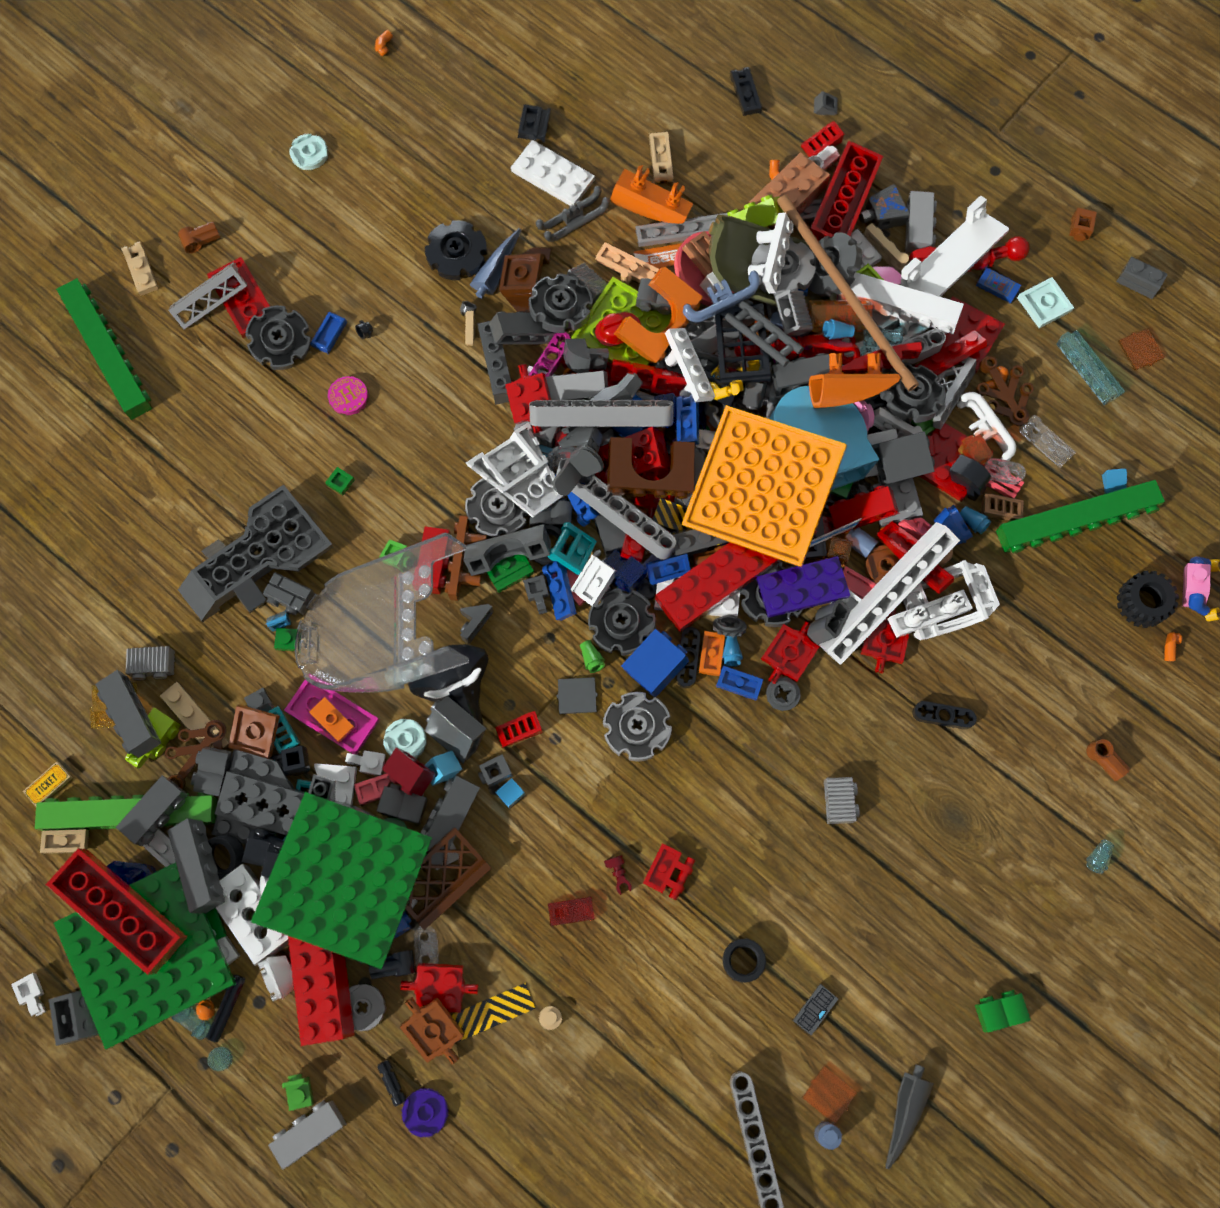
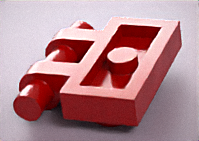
(662, 869)

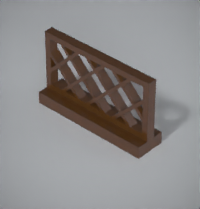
(456, 887)

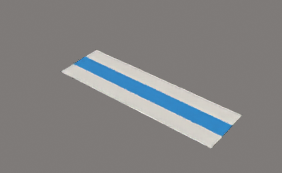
(833, 533)

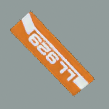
(659, 256)

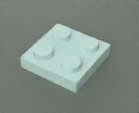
(1045, 302)

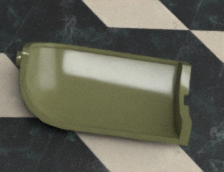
(732, 251)

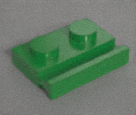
(510, 571)

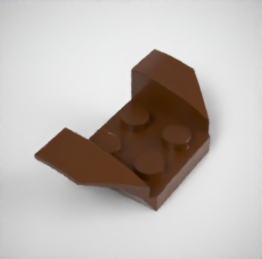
(520, 276)

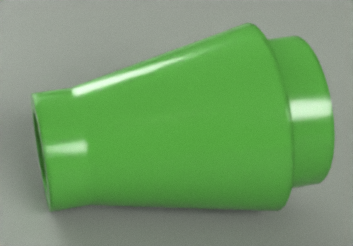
(592, 658)

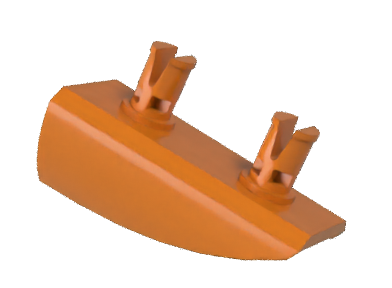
(648, 199)
(843, 389)

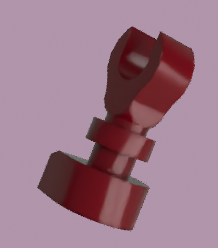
(616, 863)

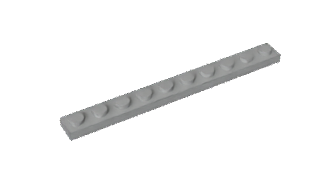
(669, 232)

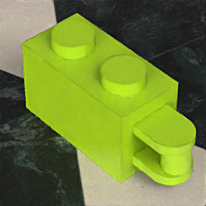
(165, 728)

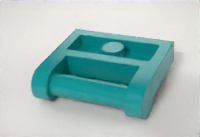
(578, 551)

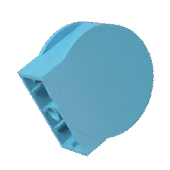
(837, 423)

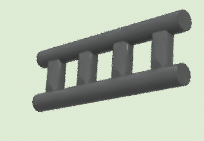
(765, 344)

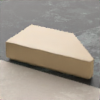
(470, 328)

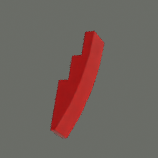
(904, 351)
(653, 378)
(901, 542)

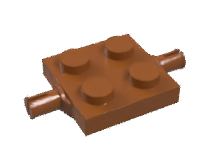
(432, 1030)

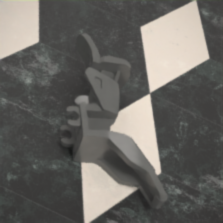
(585, 459)

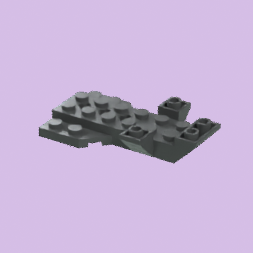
(235, 567)
(262, 780)

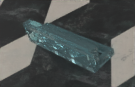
(1100, 383)

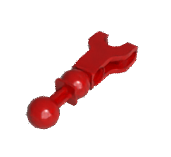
(1015, 250)
(819, 345)

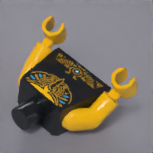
(729, 393)

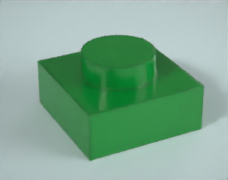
(340, 481)
(285, 639)

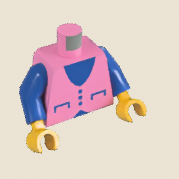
(1197, 586)

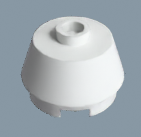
(277, 976)

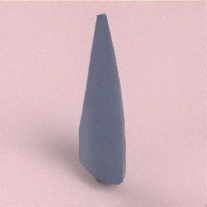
(490, 274)

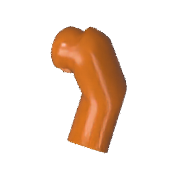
(381, 41)
(774, 168)
(1003, 372)
(1170, 646)

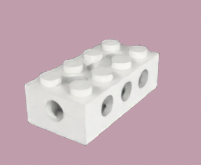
(237, 915)

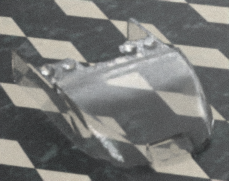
(364, 624)

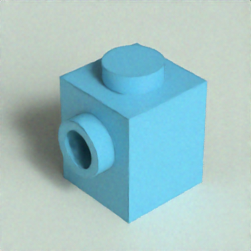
(444, 766)

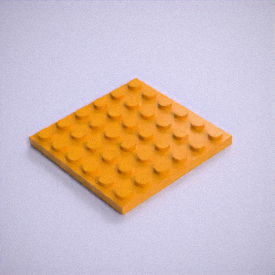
(764, 485)

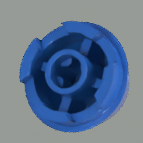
(953, 520)

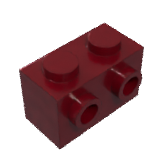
(408, 772)

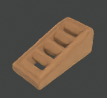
(986, 509)

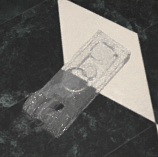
(1047, 441)

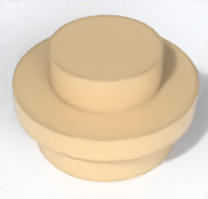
(550, 1018)

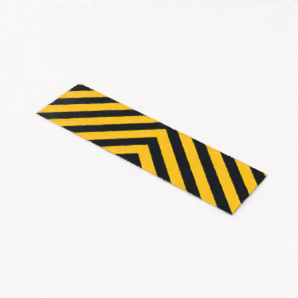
(671, 515)
(494, 1011)

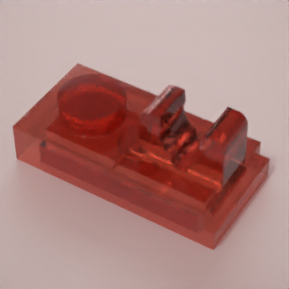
(571, 911)

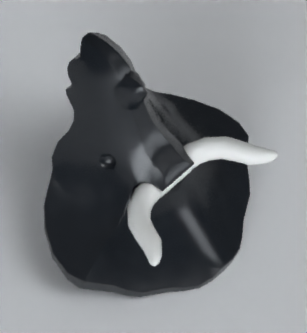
(458, 683)

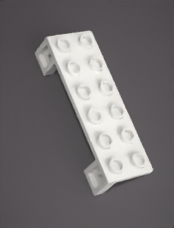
(956, 253)

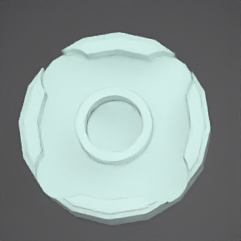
(308, 152)
(405, 735)

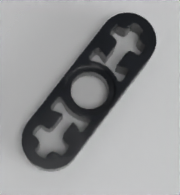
(695, 643)
(929, 707)

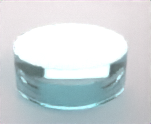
(220, 1059)

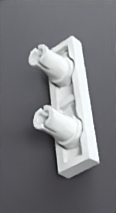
(776, 257)
(690, 365)
(929, 613)

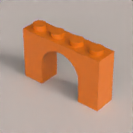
(677, 293)

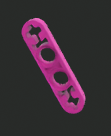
(552, 347)

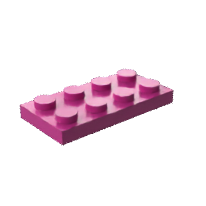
(310, 695)

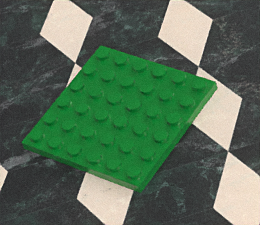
(342, 880)
(119, 992)

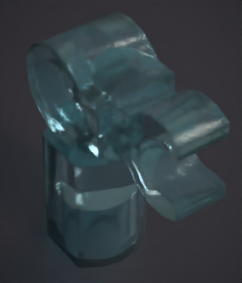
(893, 336)

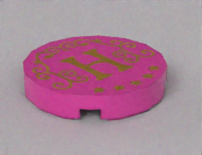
(347, 395)

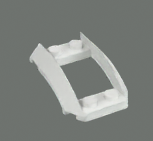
(980, 590)

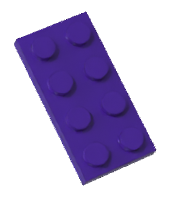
(803, 587)

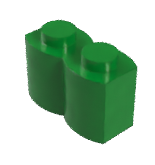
(1002, 1012)

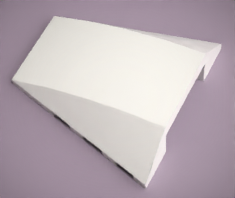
(519, 471)

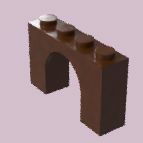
(624, 479)

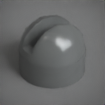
(467, 306)

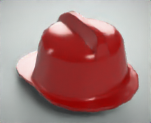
(608, 325)

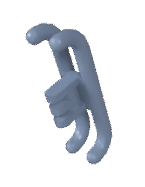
(722, 299)

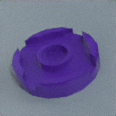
(425, 1112)

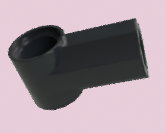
(398, 964)

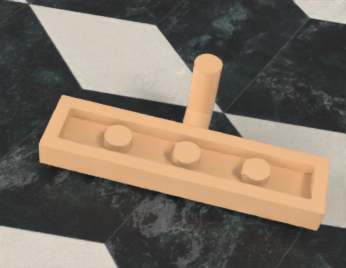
(625, 264)

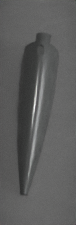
(910, 1105)

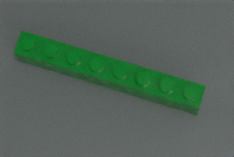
(104, 348)
(1080, 516)

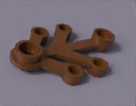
(1006, 393)
(210, 738)

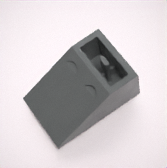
(71, 1019)

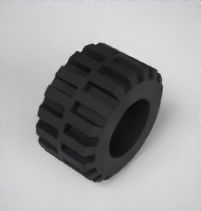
(1161, 591)

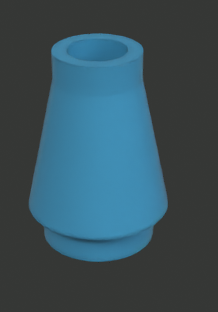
(835, 329)
(977, 521)
(731, 652)

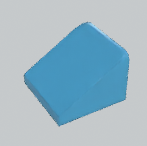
(1114, 480)
(278, 621)
(510, 793)

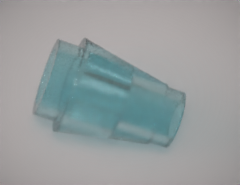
(1100, 857)

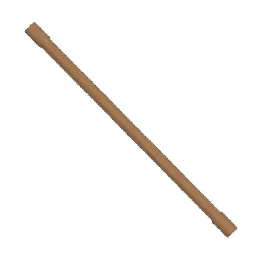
(906, 376)

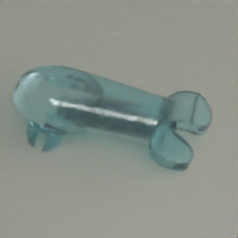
(190, 1020)

